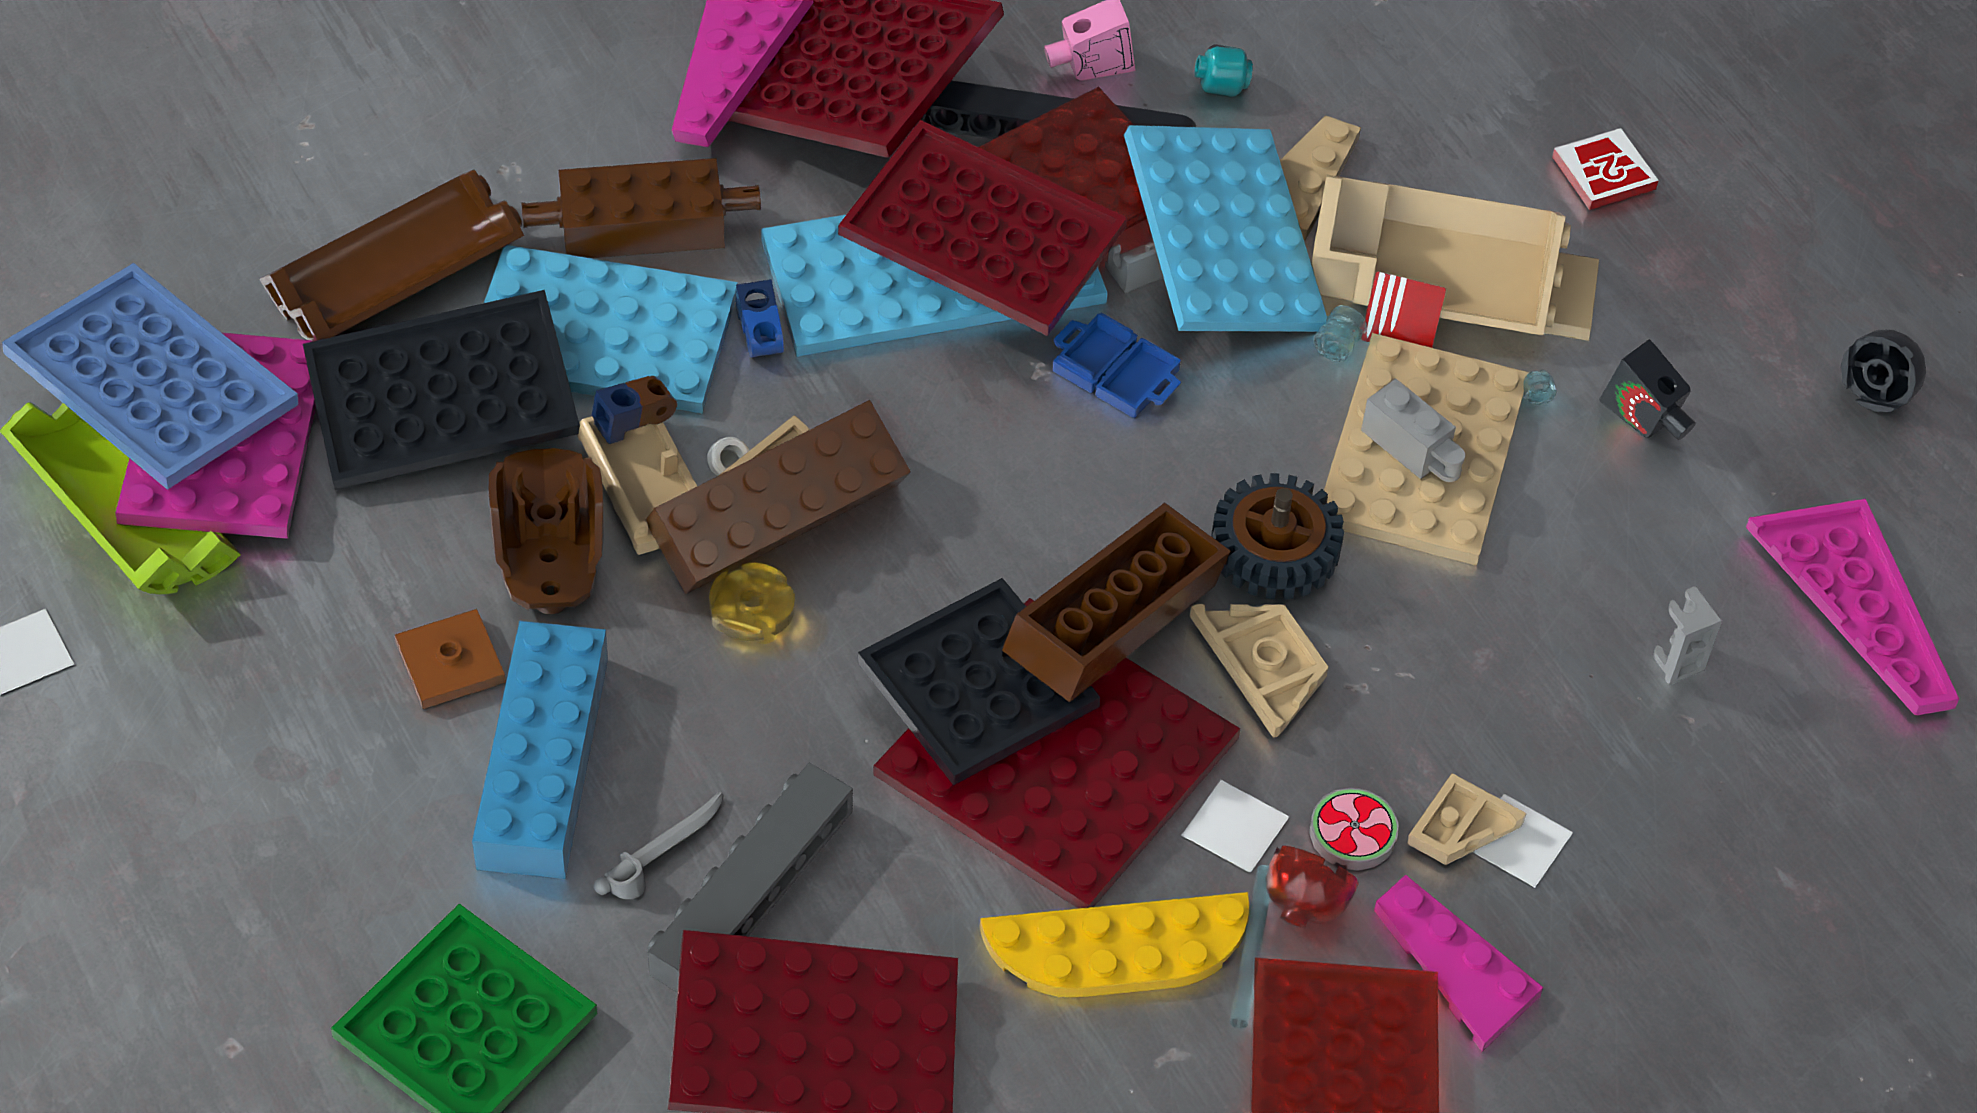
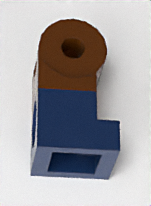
(631, 407)

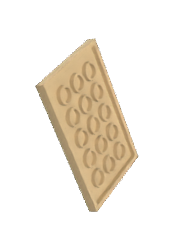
(1388, 500)

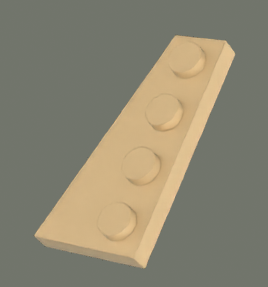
(1308, 163)

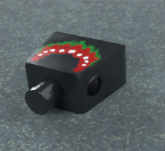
(1649, 393)

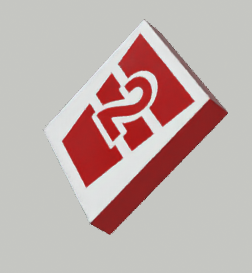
(1605, 169)

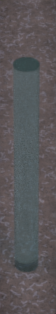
(1251, 949)

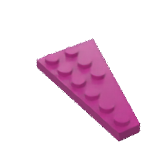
(1855, 582)

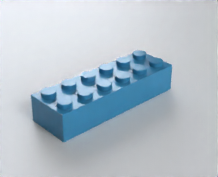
(541, 750)

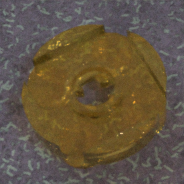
(752, 623)

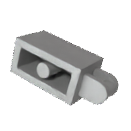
(1413, 432)

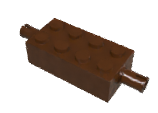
(641, 208)

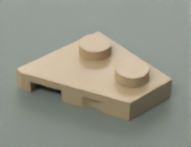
(1462, 821)

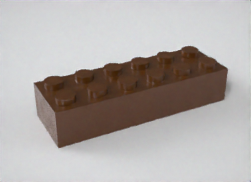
(777, 496)
(1115, 601)

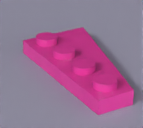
(1472, 974)

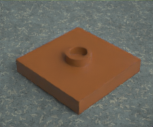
(450, 658)

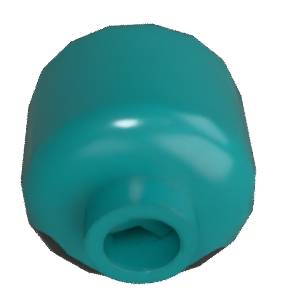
(1224, 70)

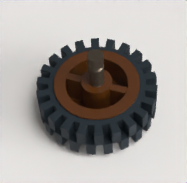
(1278, 535)

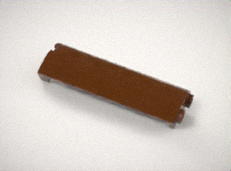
(392, 257)

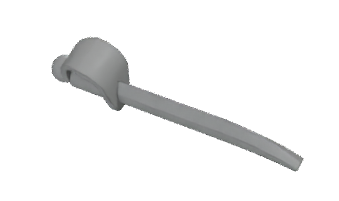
(627, 878)

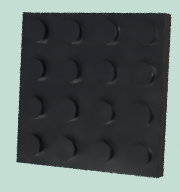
(961, 689)

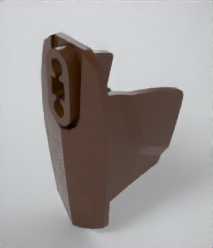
(547, 526)

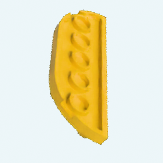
(1119, 945)

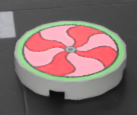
(1354, 828)

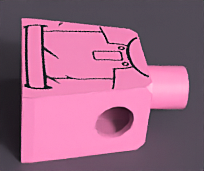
(1095, 42)

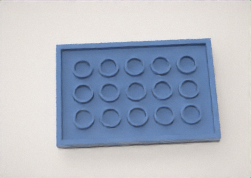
(150, 375)

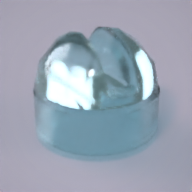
(1539, 396)

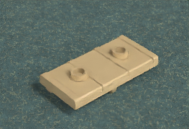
(638, 474)

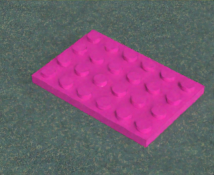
(251, 484)

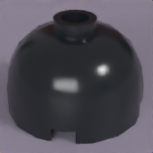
(1883, 370)

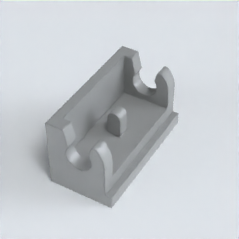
(1134, 267)
(1692, 637)

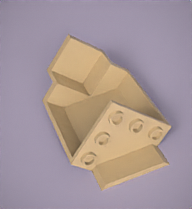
(1489, 255)

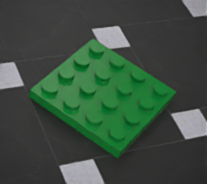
(464, 1019)

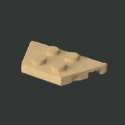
(1265, 658)

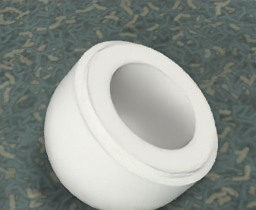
(728, 443)

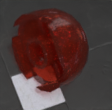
(1307, 887)

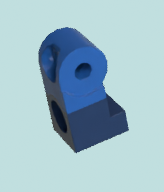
(759, 318)

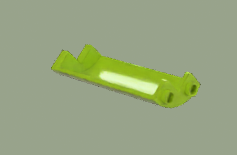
(88, 480)

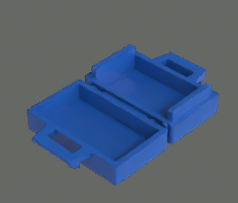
(1115, 364)

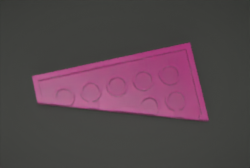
(728, 58)

